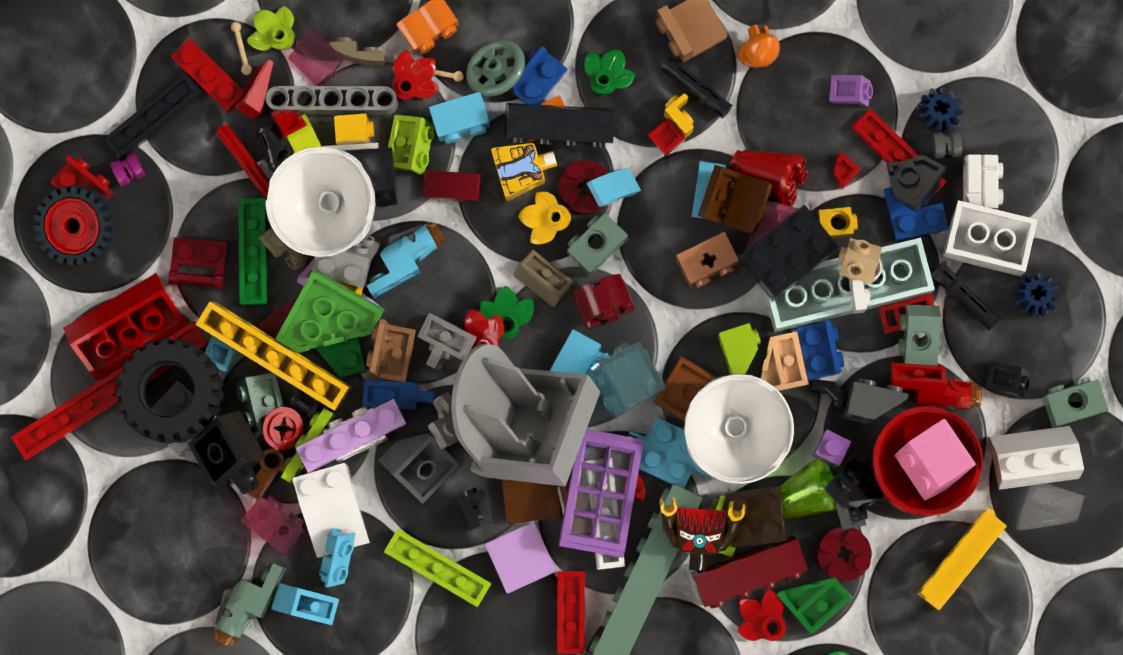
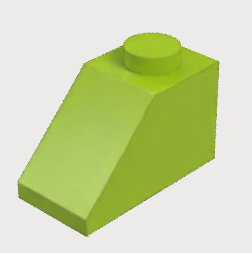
(739, 347)

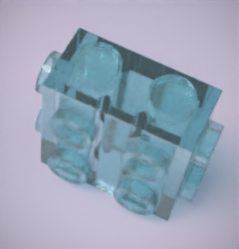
(626, 377)

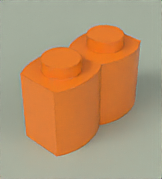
(428, 25)

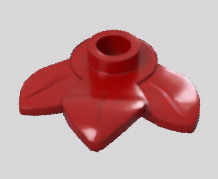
(417, 74)
(485, 330)
(759, 614)

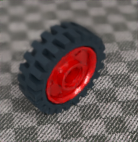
(55, 228)

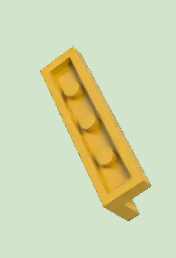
(962, 559)

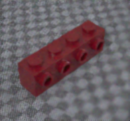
(749, 571)

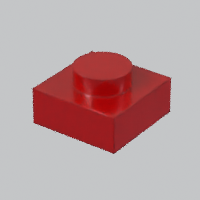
(666, 137)

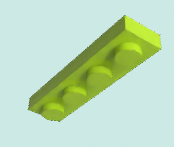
(437, 567)

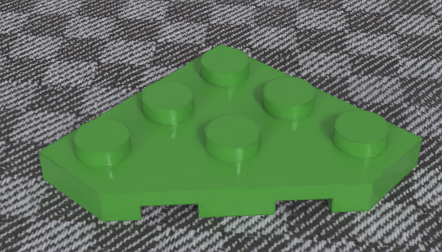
(327, 315)

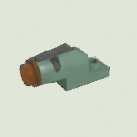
(243, 601)

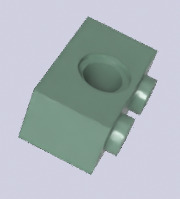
(591, 259)
(924, 320)
(1091, 402)

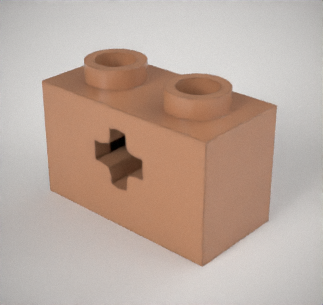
(692, 259)

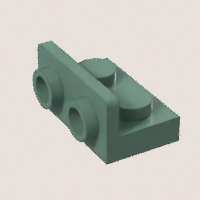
(258, 398)

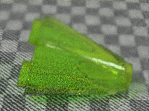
(805, 491)

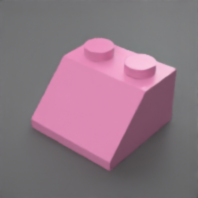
(935, 460)

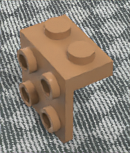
(690, 28)
(391, 352)

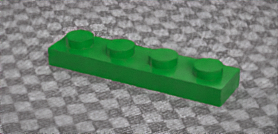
(252, 252)

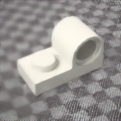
(859, 296)

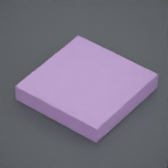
(520, 557)

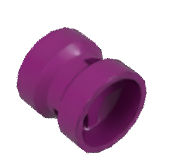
(133, 166)

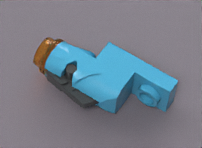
(401, 256)

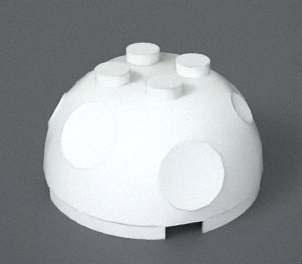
(320, 201)
(738, 428)

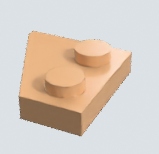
(784, 363)

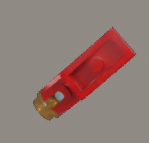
(934, 388)

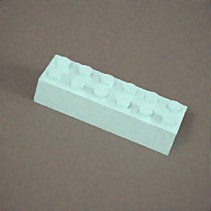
(827, 294)

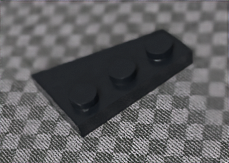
(854, 486)

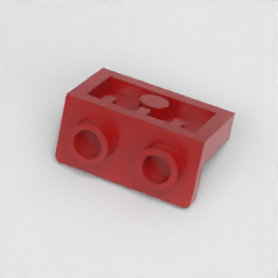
(76, 173)

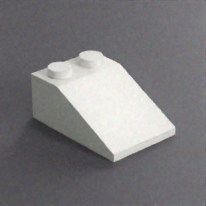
(328, 503)

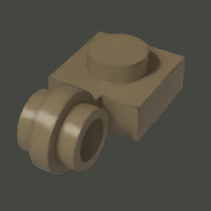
(277, 248)

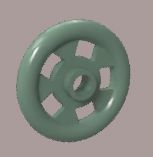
(495, 68)

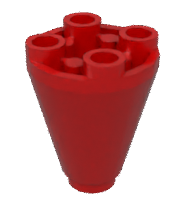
(782, 170)

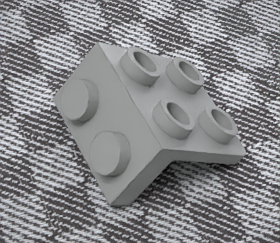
(349, 266)

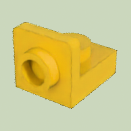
(681, 120)

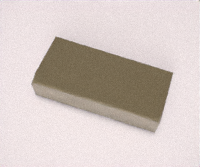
(543, 278)

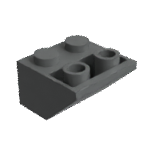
(871, 402)

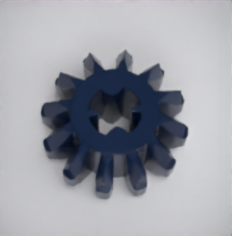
(943, 101)
(1044, 288)

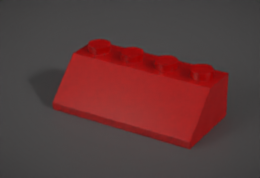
(122, 324)

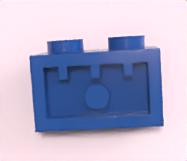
(538, 77)
(820, 350)

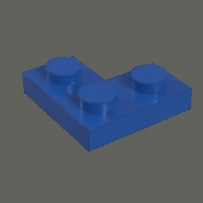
(909, 224)

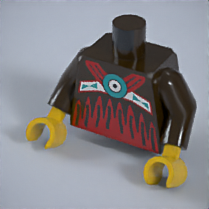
(700, 530)

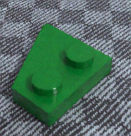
(344, 357)
(816, 602)

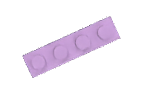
(351, 435)

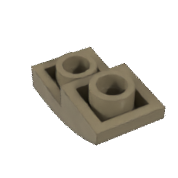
(349, 51)

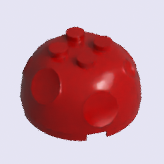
(895, 482)

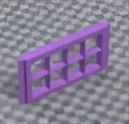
(601, 494)

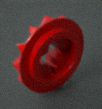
(289, 437)

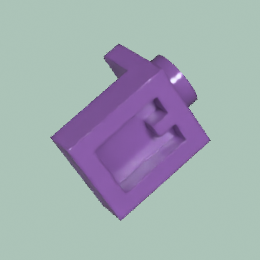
(850, 90)

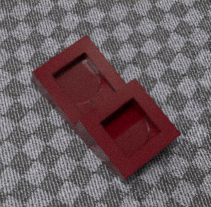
(451, 186)

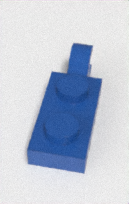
(404, 393)

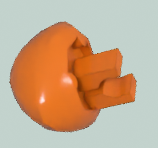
(760, 49)

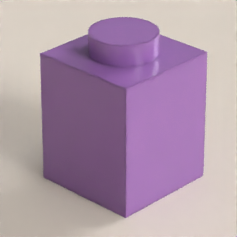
(831, 448)

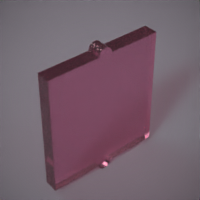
(315, 58)

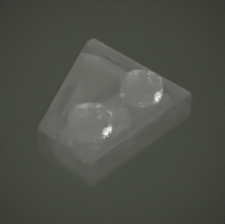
(1049, 506)

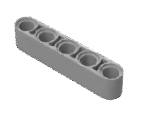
(343, 107)

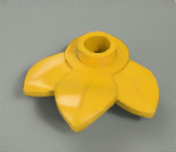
(541, 218)

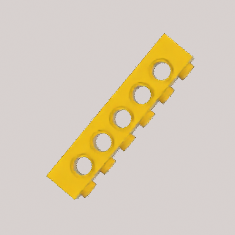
(273, 355)

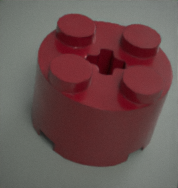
(603, 301)

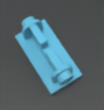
(335, 567)

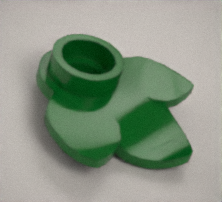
(607, 68)
(509, 309)

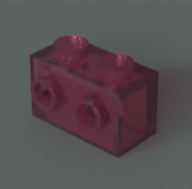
(273, 525)

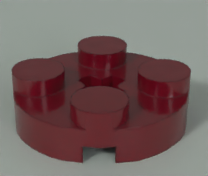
(572, 195)
(858, 561)

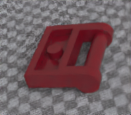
(198, 254)

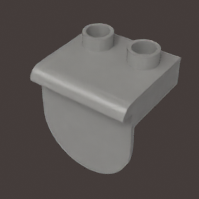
(518, 419)

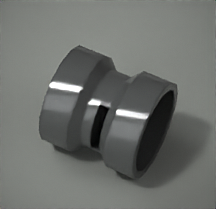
(946, 144)

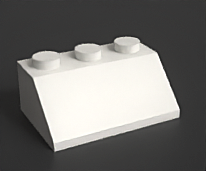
(989, 238)
(1036, 457)

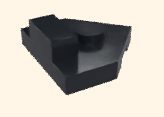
(915, 180)

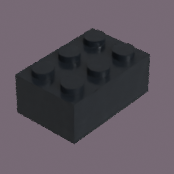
(788, 253)

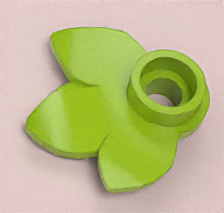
(270, 27)

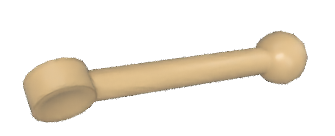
(246, 69)
(457, 76)

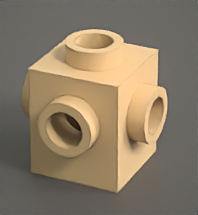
(859, 260)

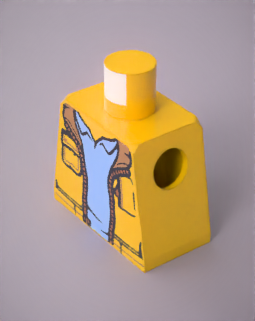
(521, 168)

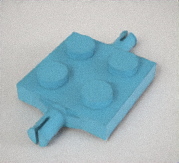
(666, 454)

